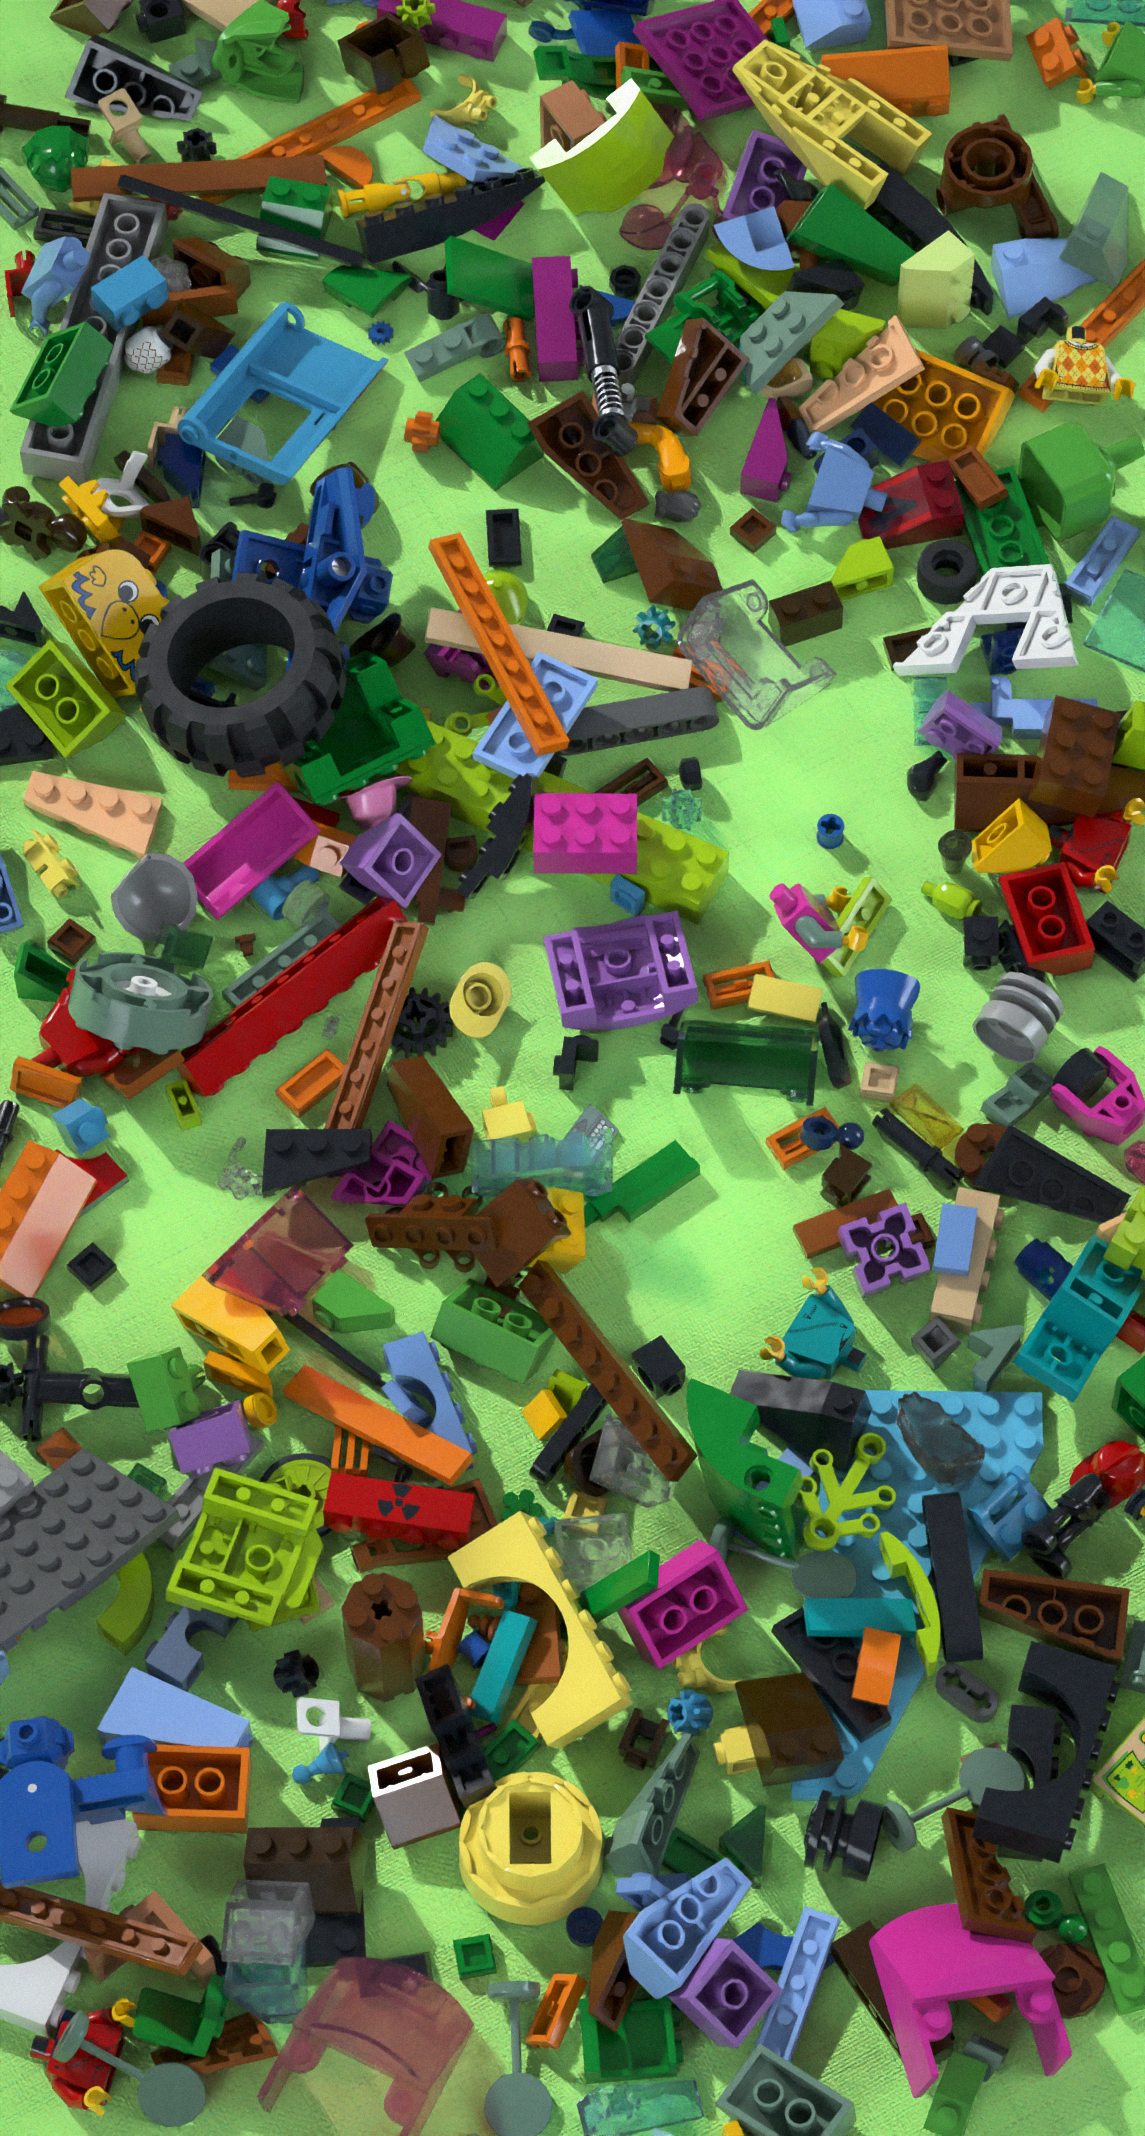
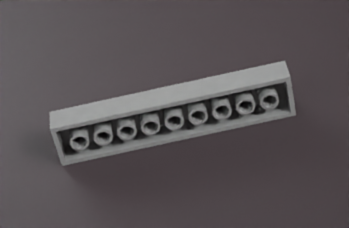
(121, 233)

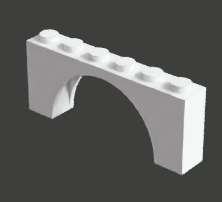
(36, 1990)

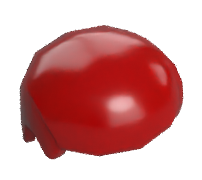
(296, 19)

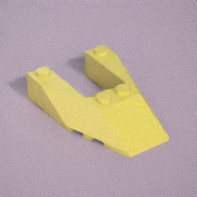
(817, 110)

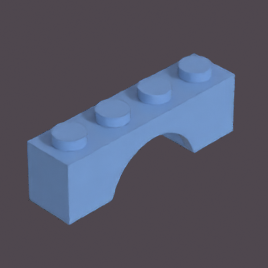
(414, 1367)

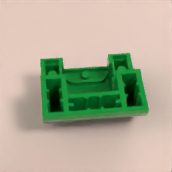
(367, 736)
(735, 1466)

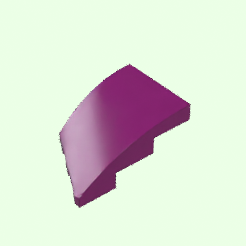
(393, 1175)

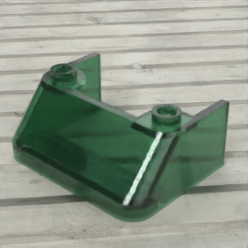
(747, 1058)

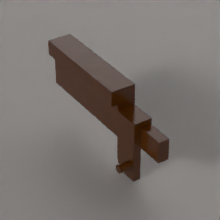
(432, 821)

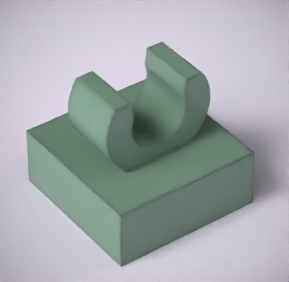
(987, 2052)

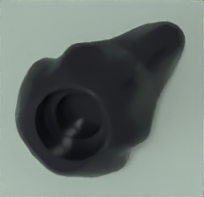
(796, 188)
(922, 776)

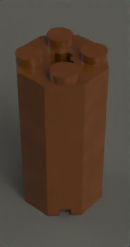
(384, 1636)

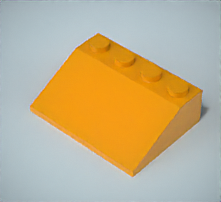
(947, 409)

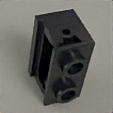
(1118, 940)

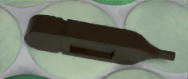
(145, 480)

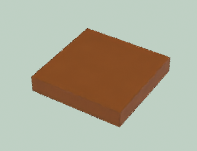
(140, 1071)

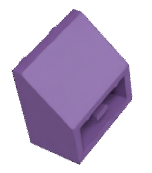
(959, 727)

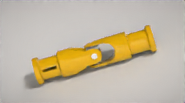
(380, 196)

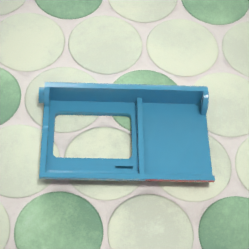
(291, 365)

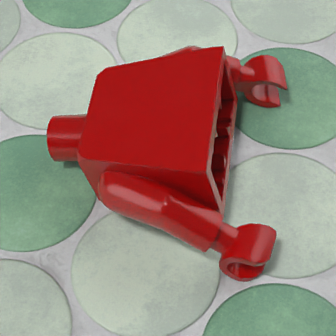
(73, 1048)

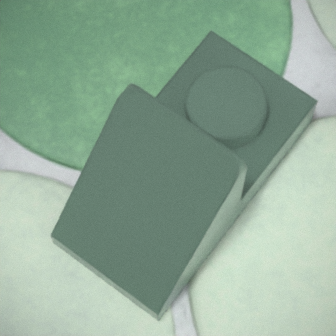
(198, 67)
(996, 1350)

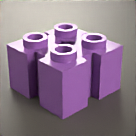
(894, 1231)

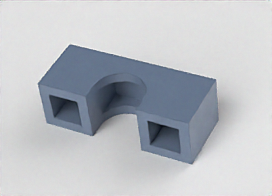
(173, 1657)

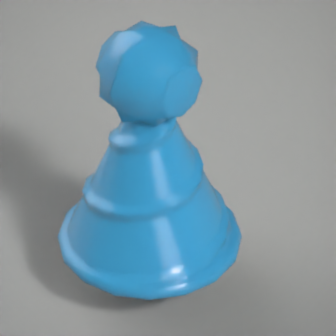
(327, 1762)

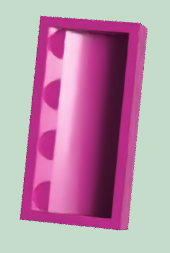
(249, 849)

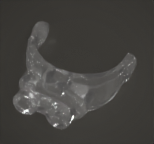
(238, 1179)

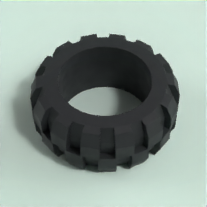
(216, 621)

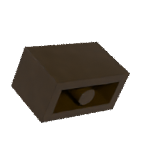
(805, 614)

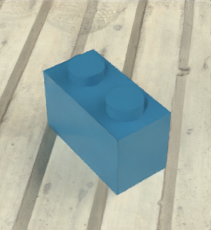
(129, 293)

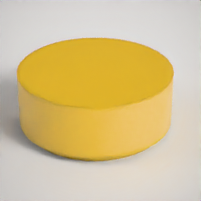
(260, 1410)

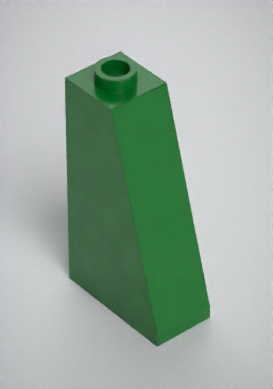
(843, 230)

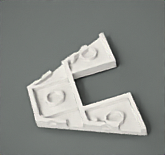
(1001, 596)

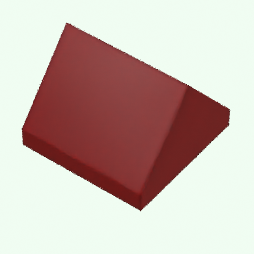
(1133, 1331)

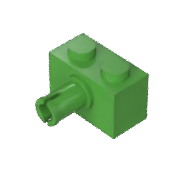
(165, 1388)

